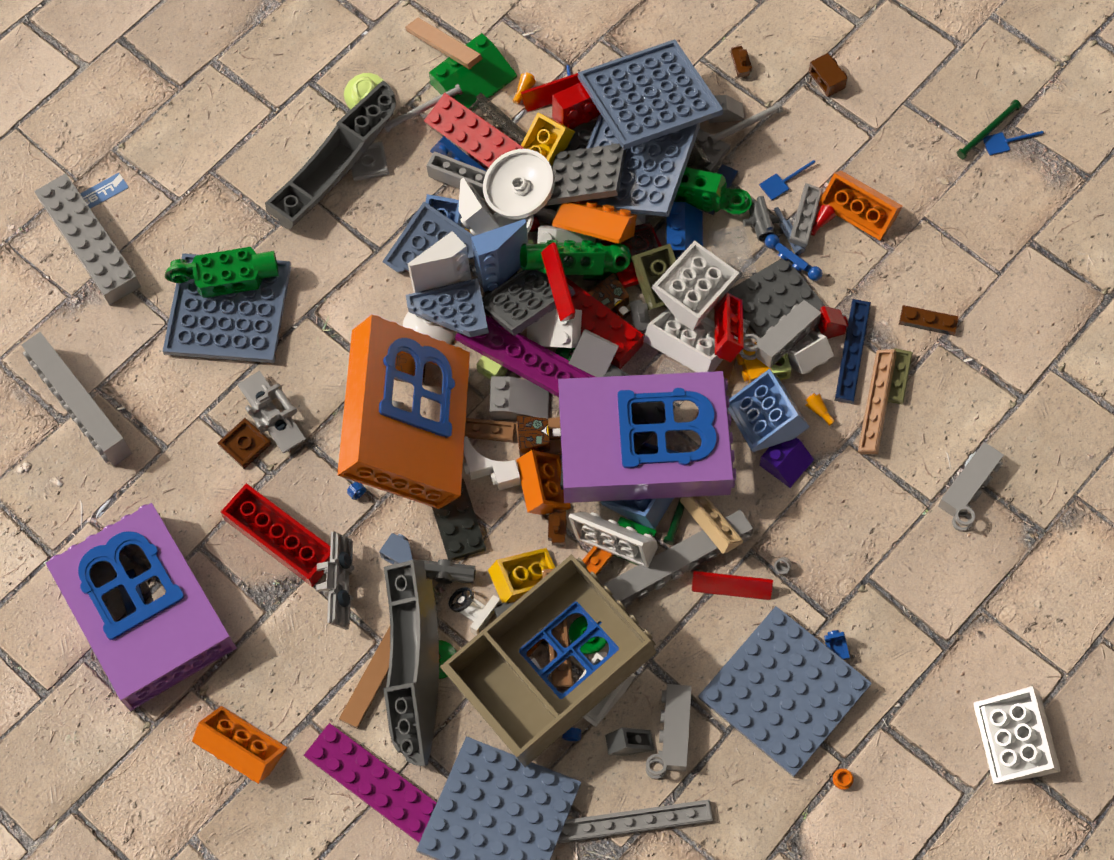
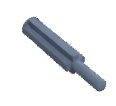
(787, 228)

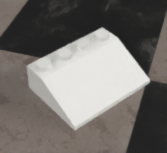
(440, 265)
(695, 284)
(690, 348)
(613, 538)
(1016, 736)

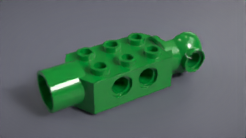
(710, 192)
(578, 257)
(225, 271)

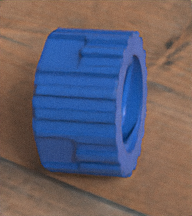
(356, 490)
(572, 734)

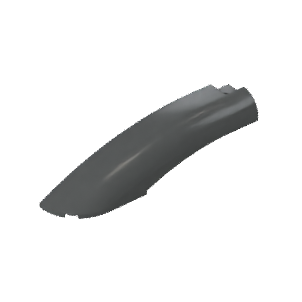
(334, 157)
(413, 661)

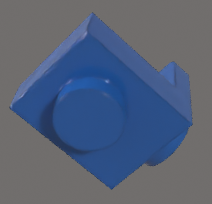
(837, 643)

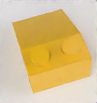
(547, 137)
(519, 573)

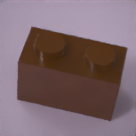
(828, 74)

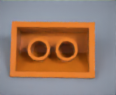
(541, 482)

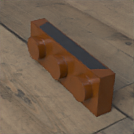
(928, 320)

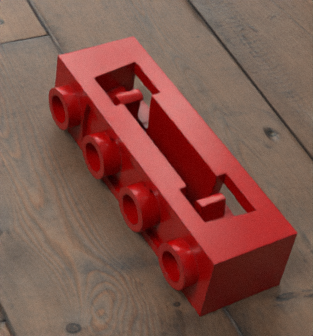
(727, 326)

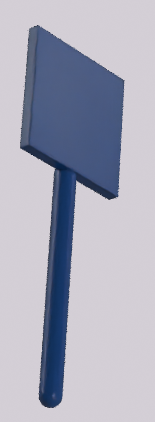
(998, 144)
(776, 186)

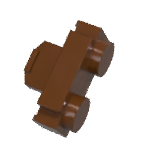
(741, 61)
(557, 527)

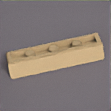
(712, 522)

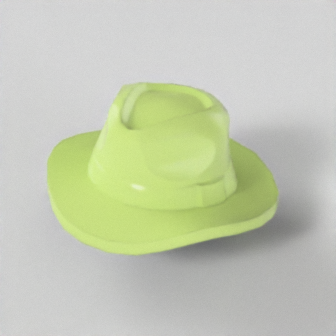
(359, 87)

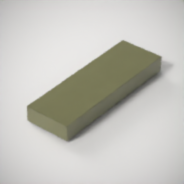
(900, 376)

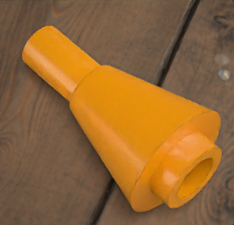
(526, 82)
(818, 406)

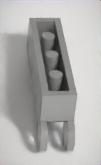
(784, 335)
(968, 485)
(675, 732)

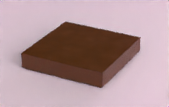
(244, 443)

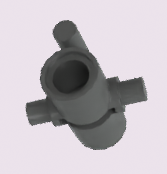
(760, 219)

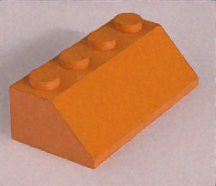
(860, 204)
(596, 220)
(238, 744)

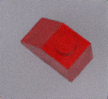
(832, 322)

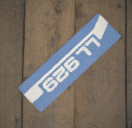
(104, 190)

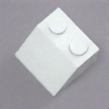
(810, 352)

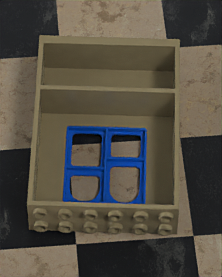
(516, 693)

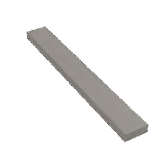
(636, 821)

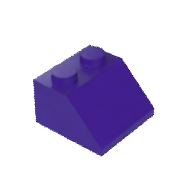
(786, 461)

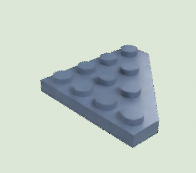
(421, 233)
(452, 306)

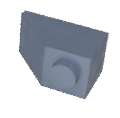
(396, 549)

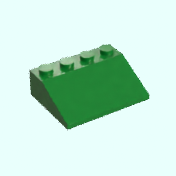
(484, 77)

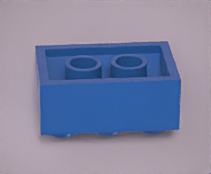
(683, 227)

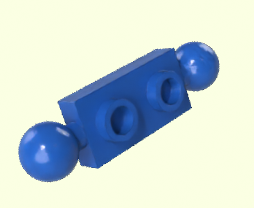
(814, 273)

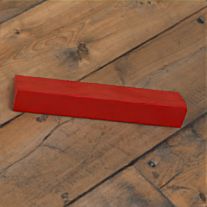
(542, 95)
(558, 282)
(732, 585)

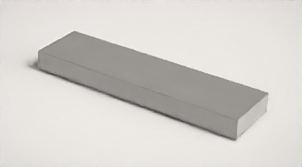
(805, 215)

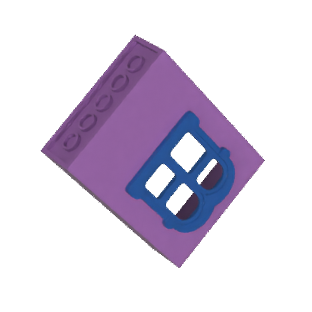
(600, 442)
(160, 639)

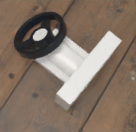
(474, 609)

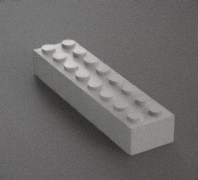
(87, 239)
(75, 400)

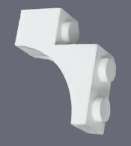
(502, 472)

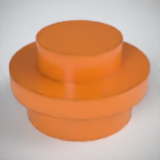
(842, 779)

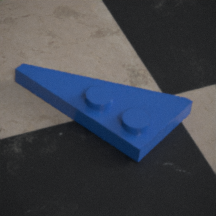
(448, 149)

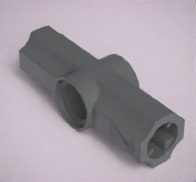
(447, 571)

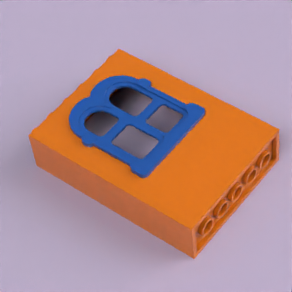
(399, 447)

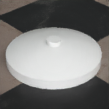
(518, 184)

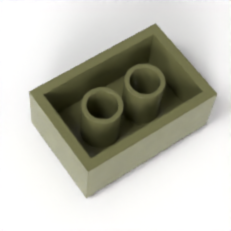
(649, 268)

